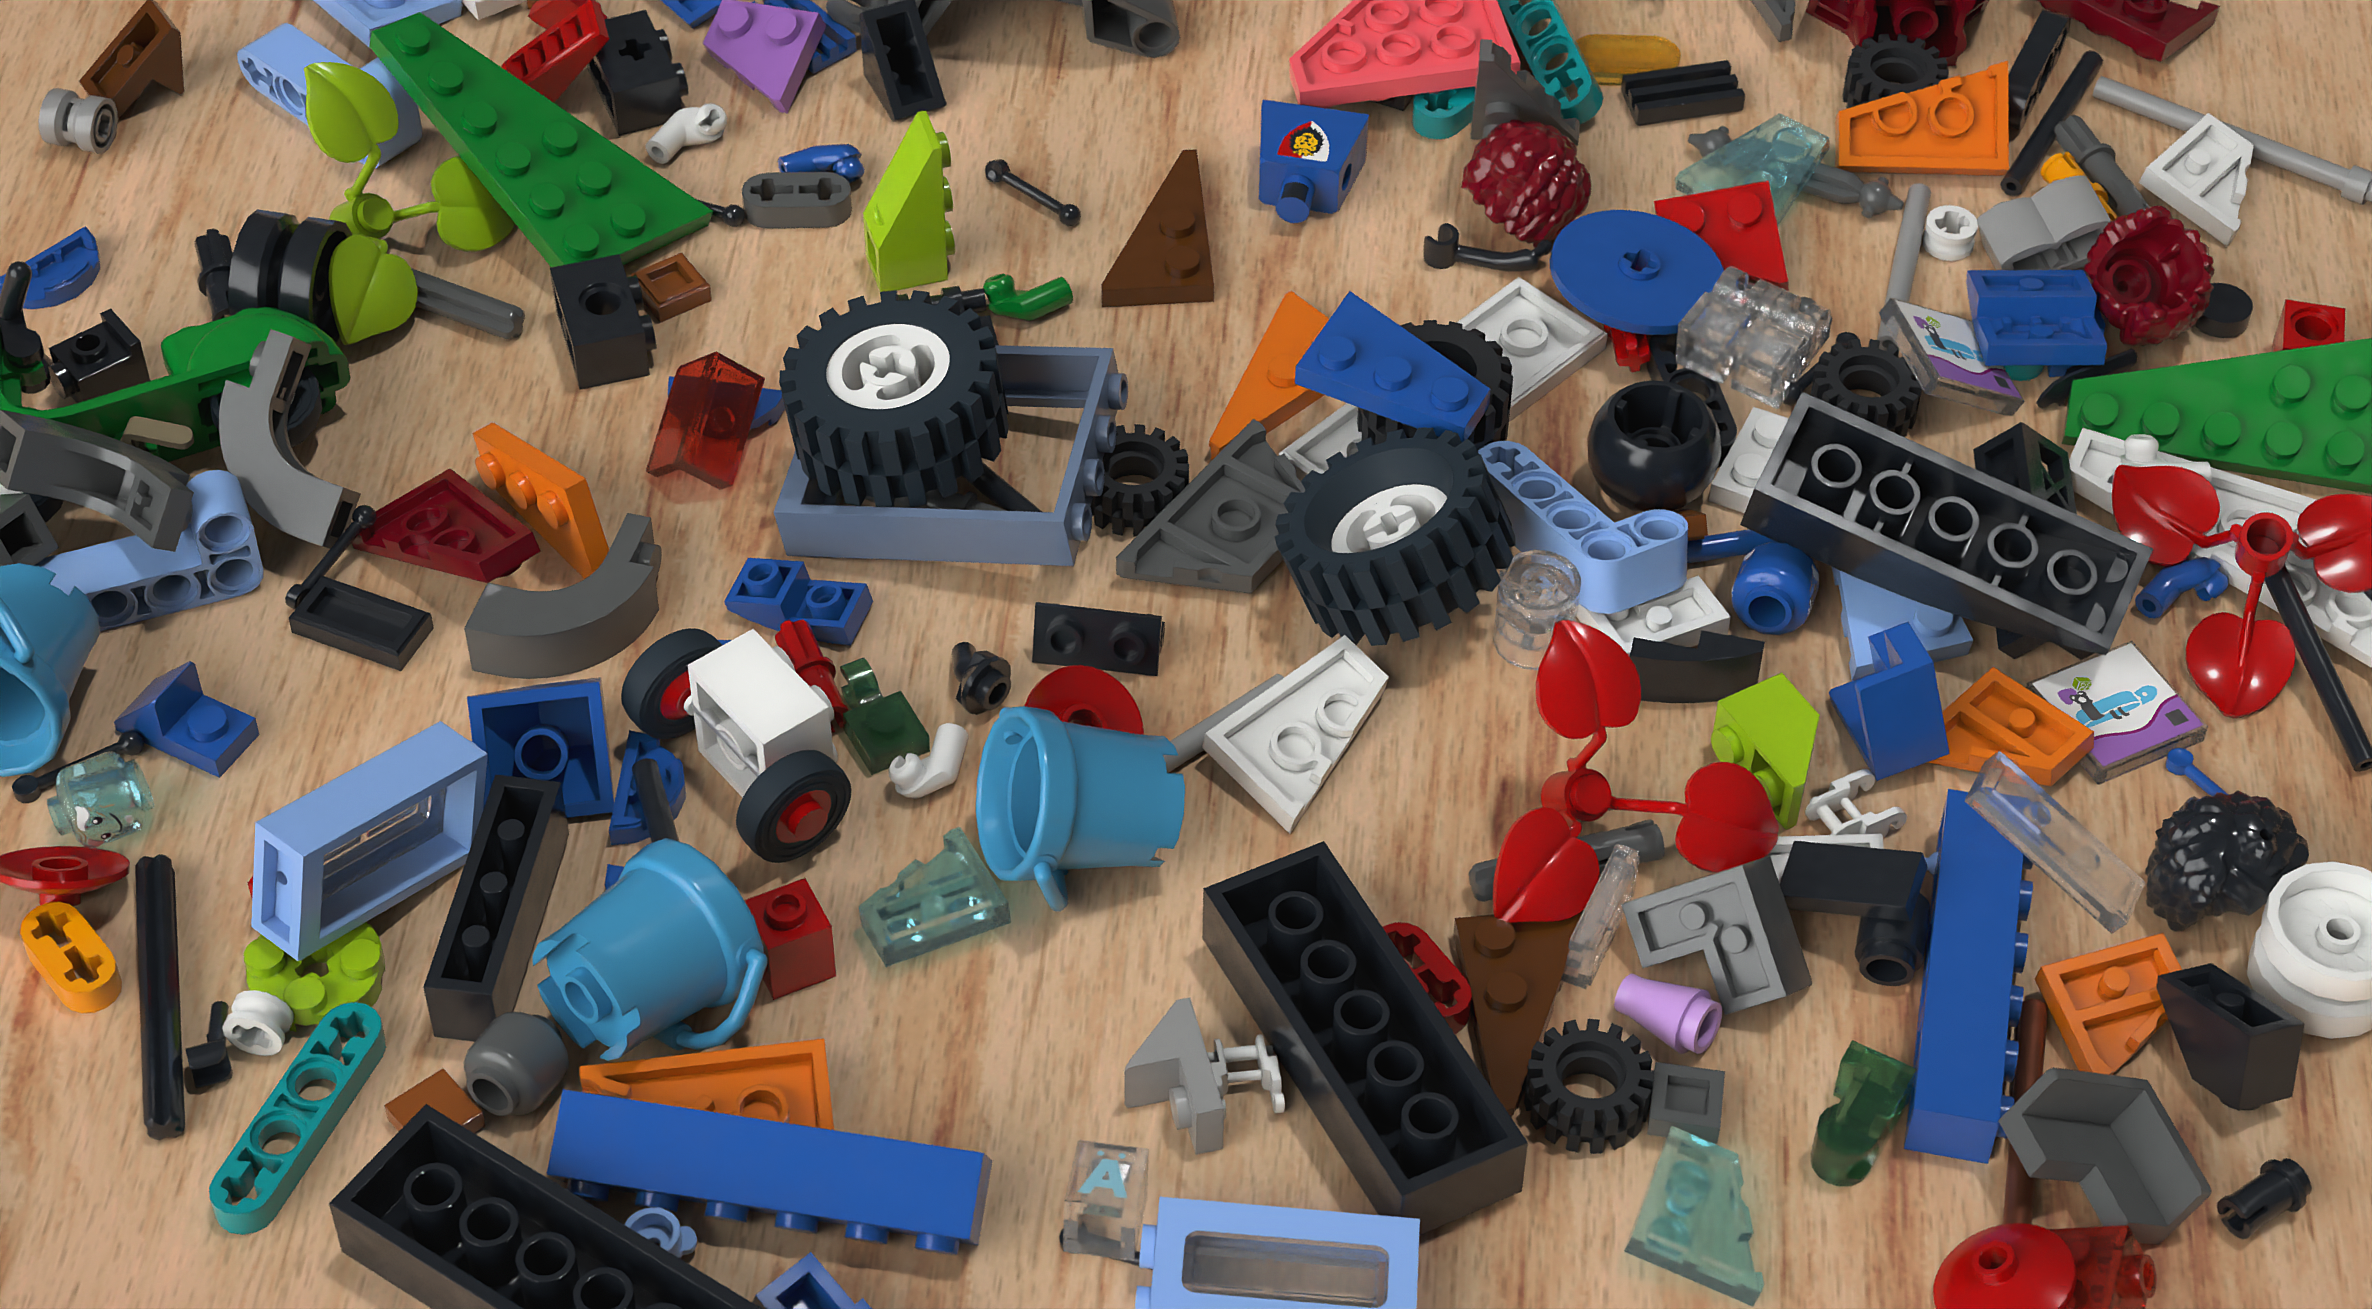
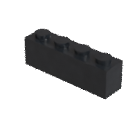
(497, 907)

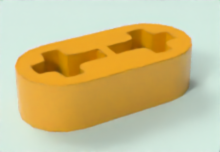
(83, 950)

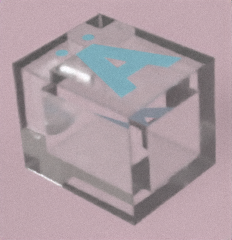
(1105, 1200)

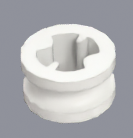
(1951, 220)
(258, 1023)

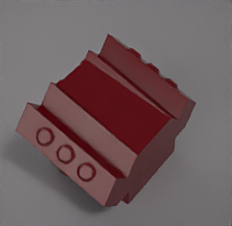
(1934, 21)

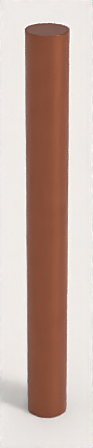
(2029, 1068)

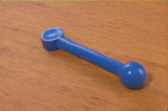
(2180, 762)

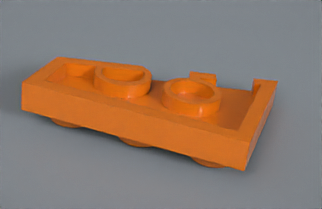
(1933, 130)
(545, 495)

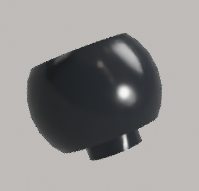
(1654, 446)

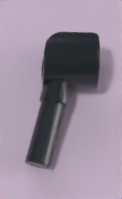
(211, 1060)

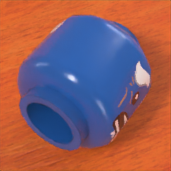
(1775, 588)

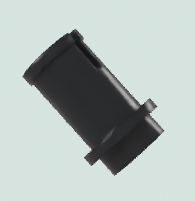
(2277, 1189)

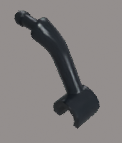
(1447, 251)

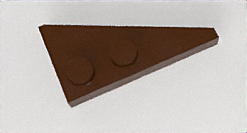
(1169, 248)
(1513, 990)

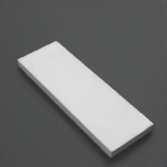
(1536, 334)

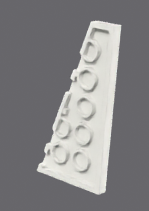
(2337, 615)

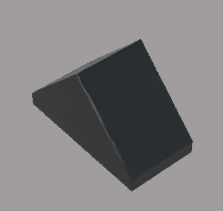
(899, 60)

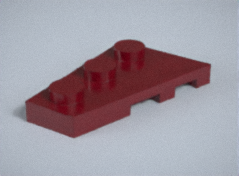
(2147, 26)
(450, 530)

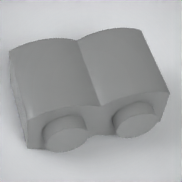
(2045, 230)

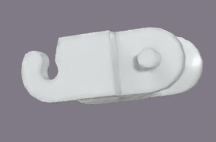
(1840, 797)
(1267, 1073)

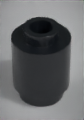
(1892, 949)

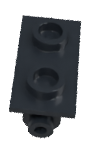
(1097, 638)

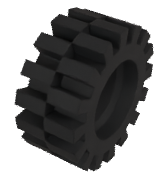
(1888, 61)
(1873, 371)
(1144, 456)
(1583, 1117)

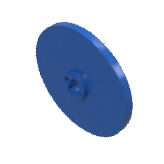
(1632, 270)

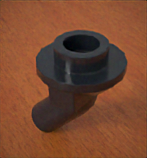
(982, 678)

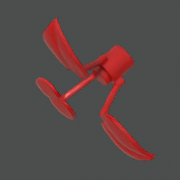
(2230, 658)
(1542, 864)

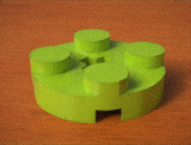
(354, 974)

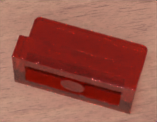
(706, 420)

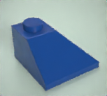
(549, 736)

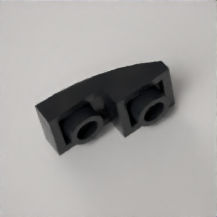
(1694, 675)

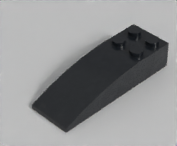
(1942, 531)

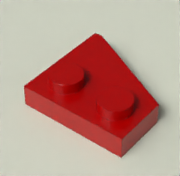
(1736, 225)

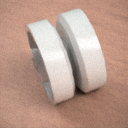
(2318, 949)

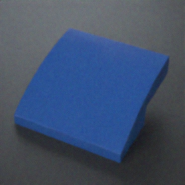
(2035, 317)

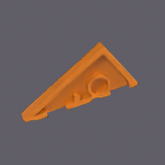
(1268, 384)
(756, 1082)

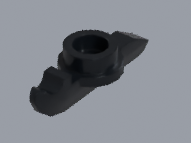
(2060, 389)

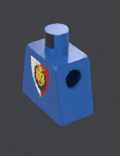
(1309, 157)

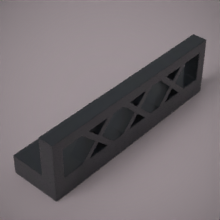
(2016, 460)

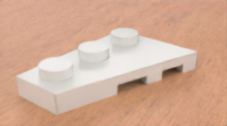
(1298, 729)

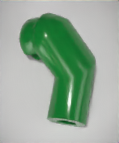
(1025, 304)

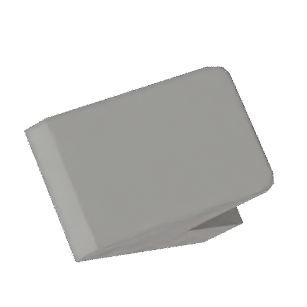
(1177, 1068)

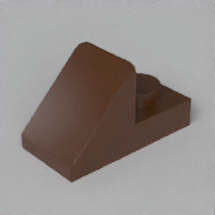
(141, 52)

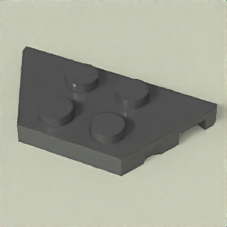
(1221, 523)

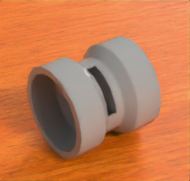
(70, 119)

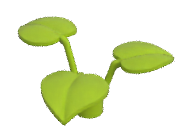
(367, 287)

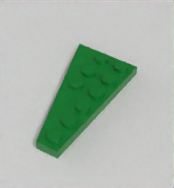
(544, 167)
(2261, 414)

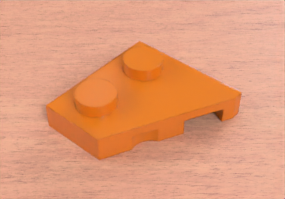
(2012, 719)
(2108, 1000)

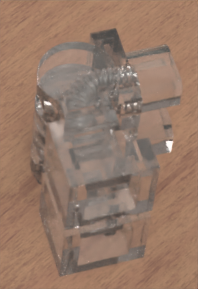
(1752, 335)

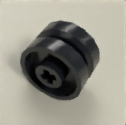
(286, 266)

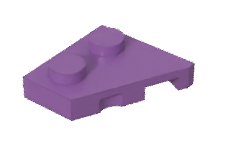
(765, 46)

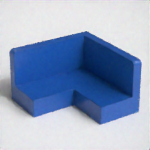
(1897, 709)

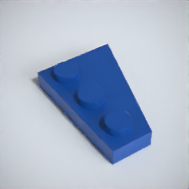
(1390, 372)

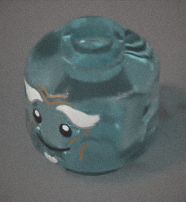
(100, 799)

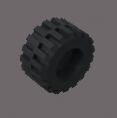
(1476, 357)

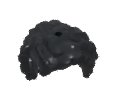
(2220, 857)

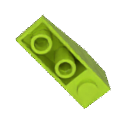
(906, 214)

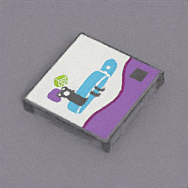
(1948, 359)
(2128, 708)

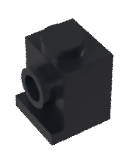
(98, 361)

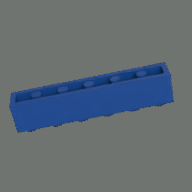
(1968, 988)
(770, 1169)

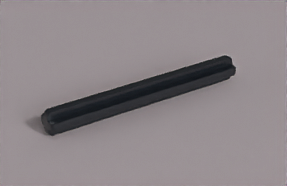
(159, 998)

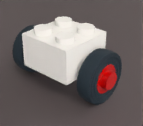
(753, 726)

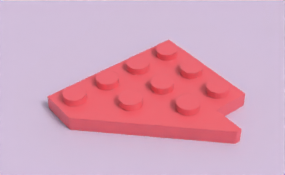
(1396, 50)

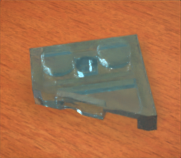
(1773, 151)
(934, 903)
(1697, 1219)

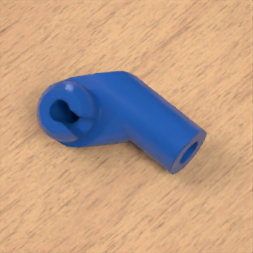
(824, 158)
(2172, 581)

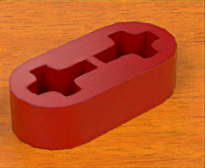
(1434, 972)

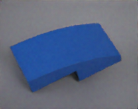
(782, 590)

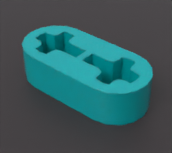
(1433, 120)

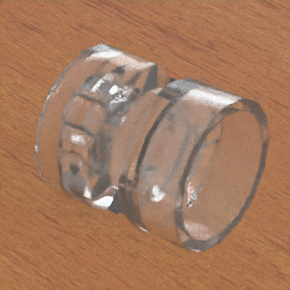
(1530, 600)

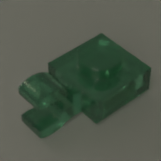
(878, 724)

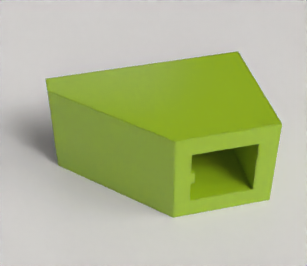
(1773, 737)

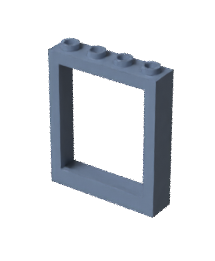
(1031, 377)

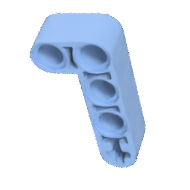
(276, 70)
(1616, 561)
(136, 582)

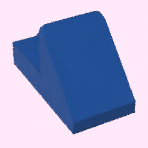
(188, 724)

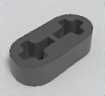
(796, 200)

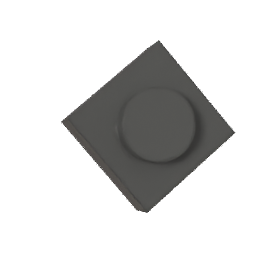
(1686, 1100)

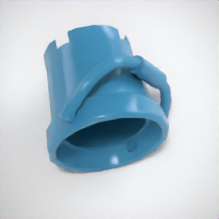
(41, 658)
(1072, 799)
(654, 954)

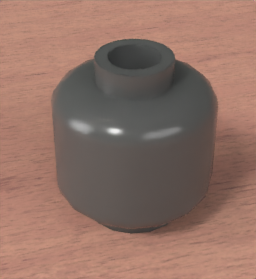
(515, 1064)

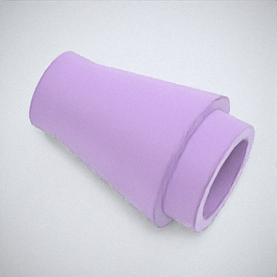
(1672, 1012)

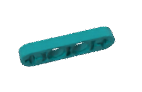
(1545, 46)
(291, 1113)

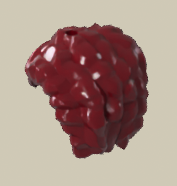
(1528, 180)
(2150, 276)

